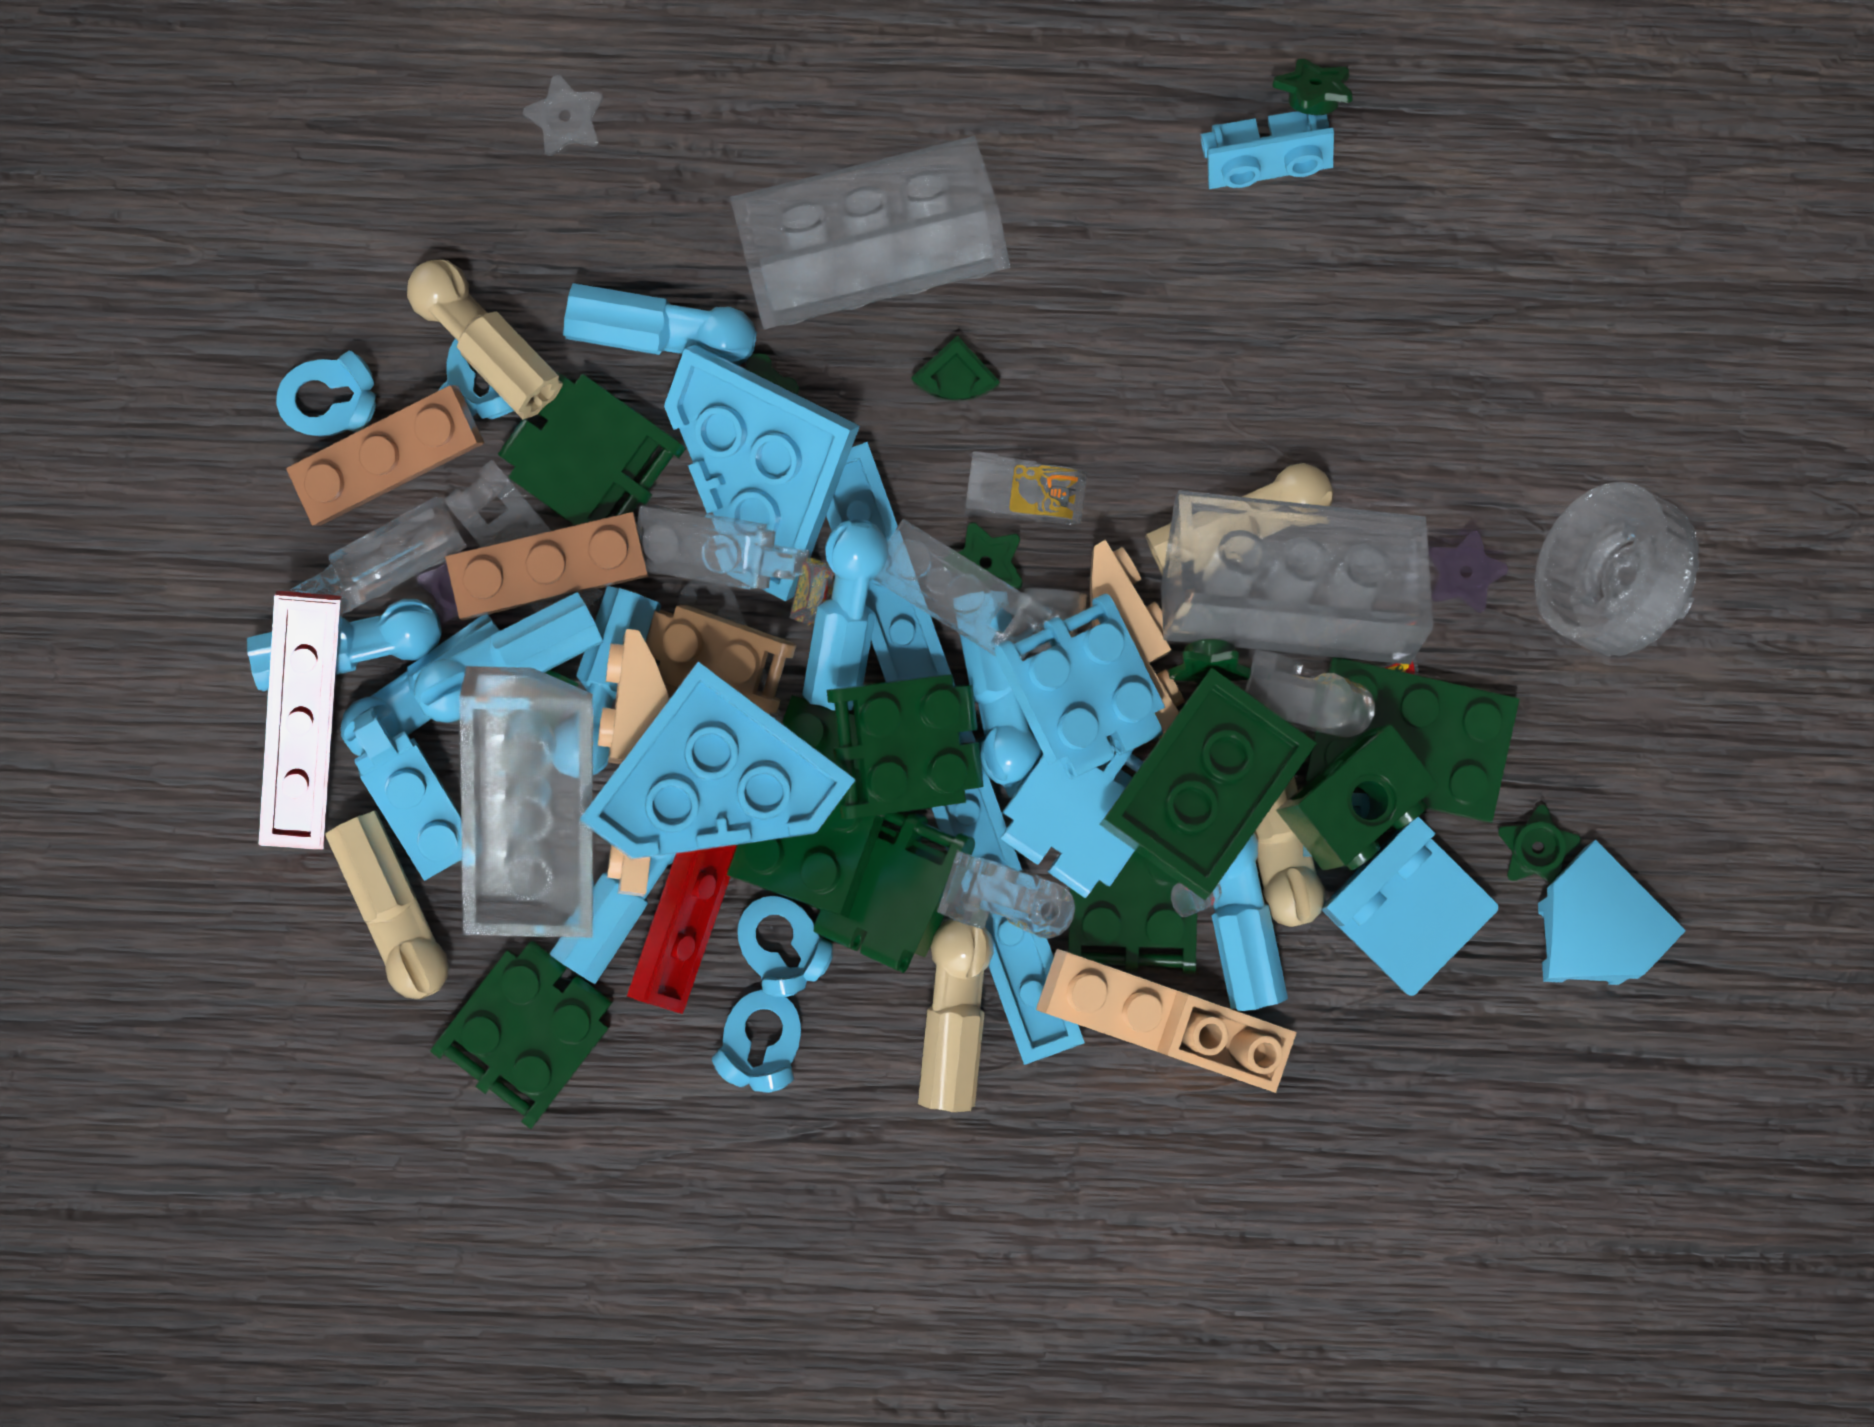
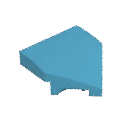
(1602, 922)

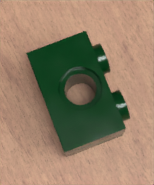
(1323, 808)

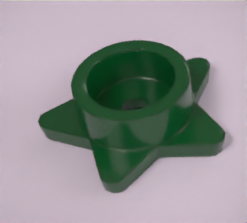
(1315, 88)
(998, 549)
(1208, 654)
(1542, 830)

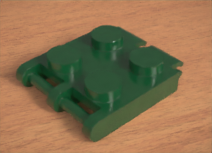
(588, 454)
(907, 744)
(898, 894)
(1134, 915)
(526, 1030)

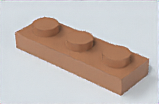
(385, 455)
(546, 566)

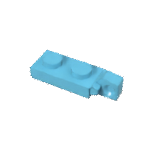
(409, 795)

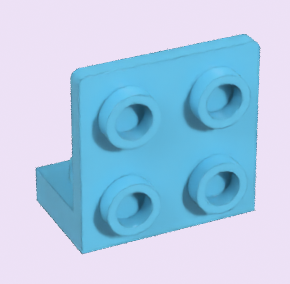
(1410, 907)

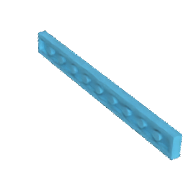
(911, 649)

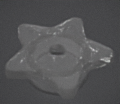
(576, 130)

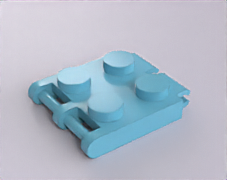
(1083, 689)
(1067, 816)

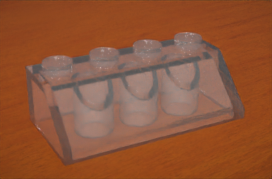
(870, 232)
(1297, 578)
(522, 802)

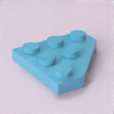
(758, 450)
(714, 777)

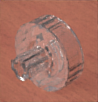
(1641, 583)

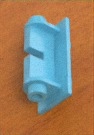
(1239, 157)

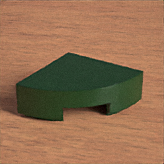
(955, 374)

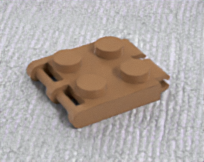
(723, 647)

